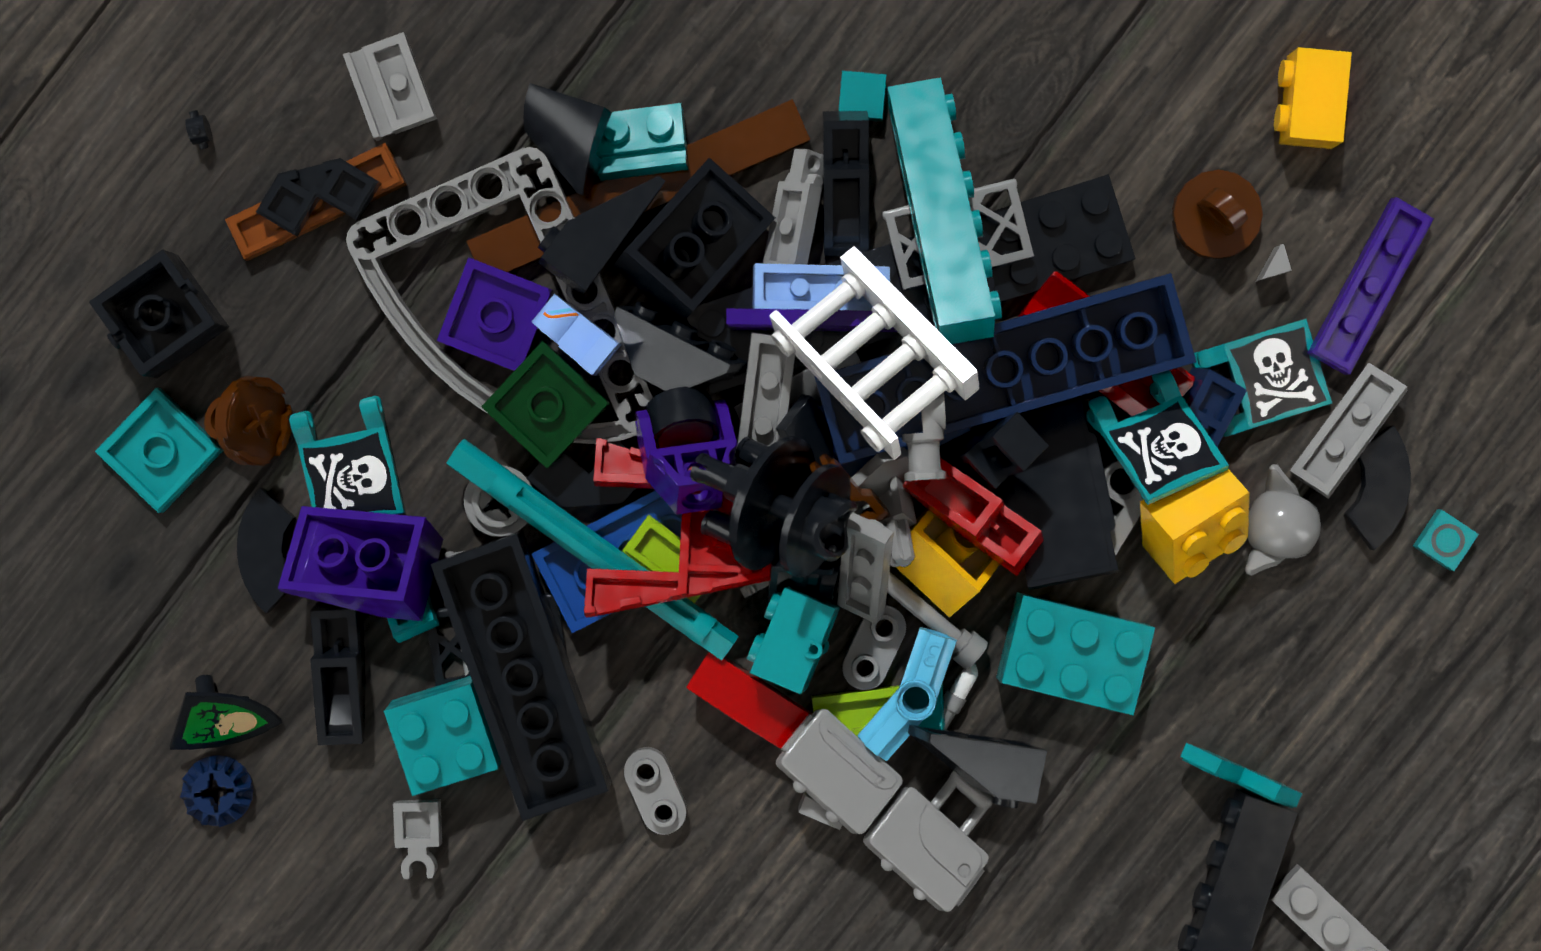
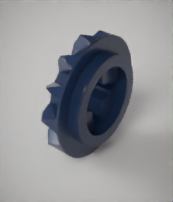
(228, 774)

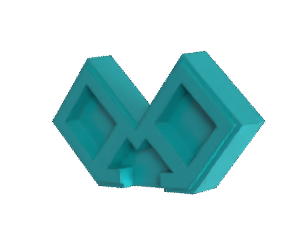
(1240, 775)

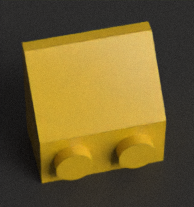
(946, 564)

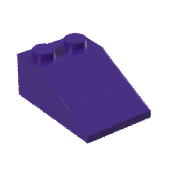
(362, 561)

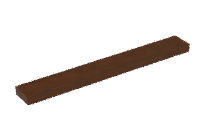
(731, 148)

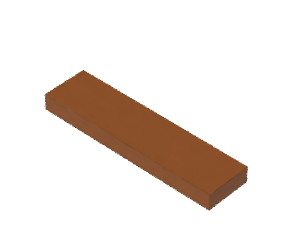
(259, 235)

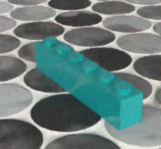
(941, 211)

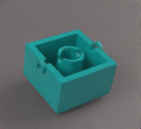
(788, 649)
(441, 736)

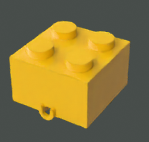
(1196, 525)

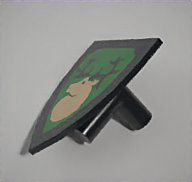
(218, 718)

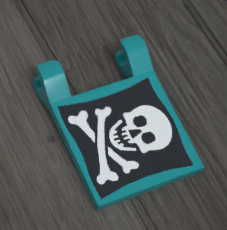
(1275, 373)
(1162, 446)
(351, 468)

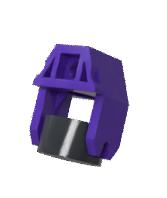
(673, 434)

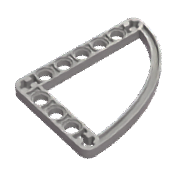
(473, 205)

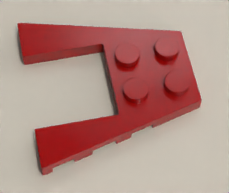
(703, 562)

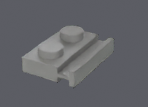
(389, 86)

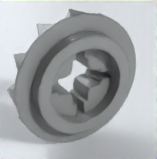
(494, 521)

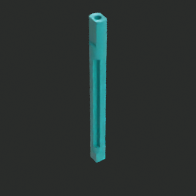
(582, 541)

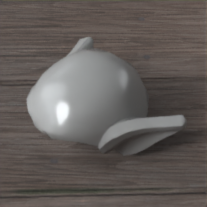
(1280, 524)

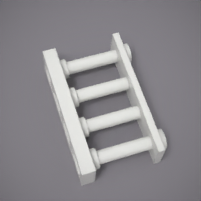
(888, 311)

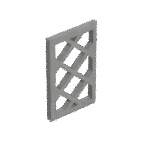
(975, 203)

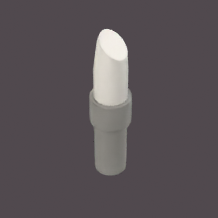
(955, 697)

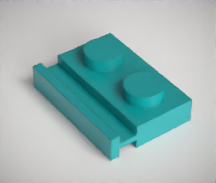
(643, 142)

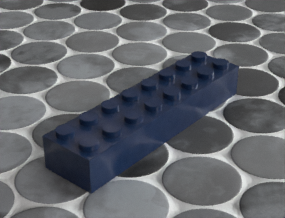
(1035, 362)

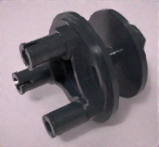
(778, 505)

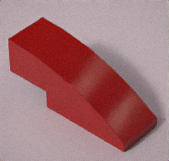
(978, 517)
(747, 699)

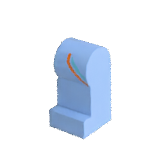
(576, 335)

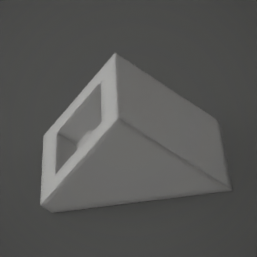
(1276, 264)

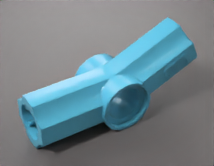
(925, 670)

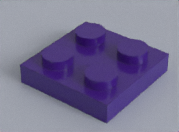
(493, 315)

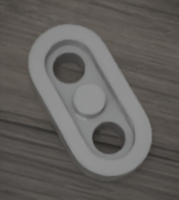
(875, 648)
(656, 791)

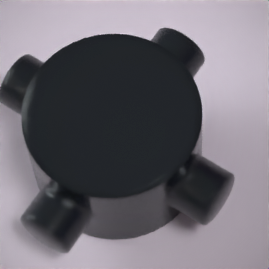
(198, 129)

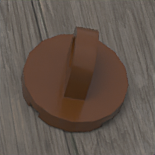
(1217, 214)
(250, 420)

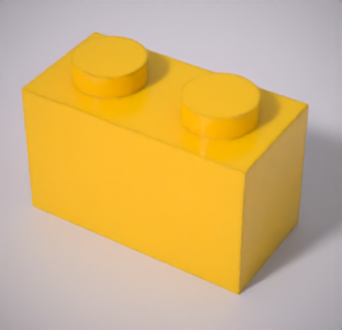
(1313, 98)

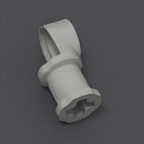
(925, 446)

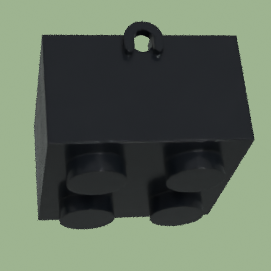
(158, 314)

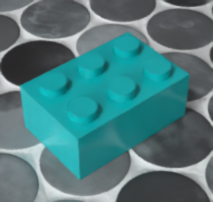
(1075, 653)

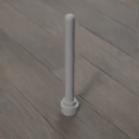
(968, 645)

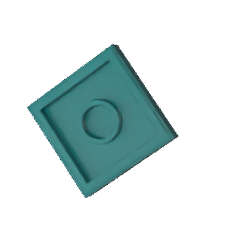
(159, 450)

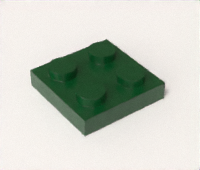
(545, 404)

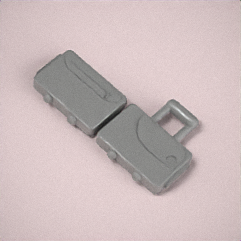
(904, 828)

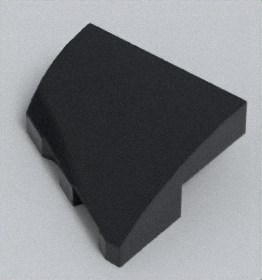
(567, 133)

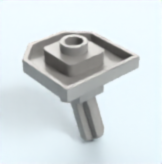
(886, 479)

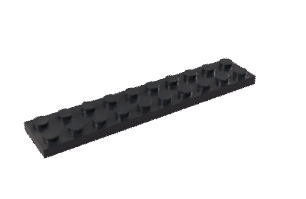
(1069, 232)

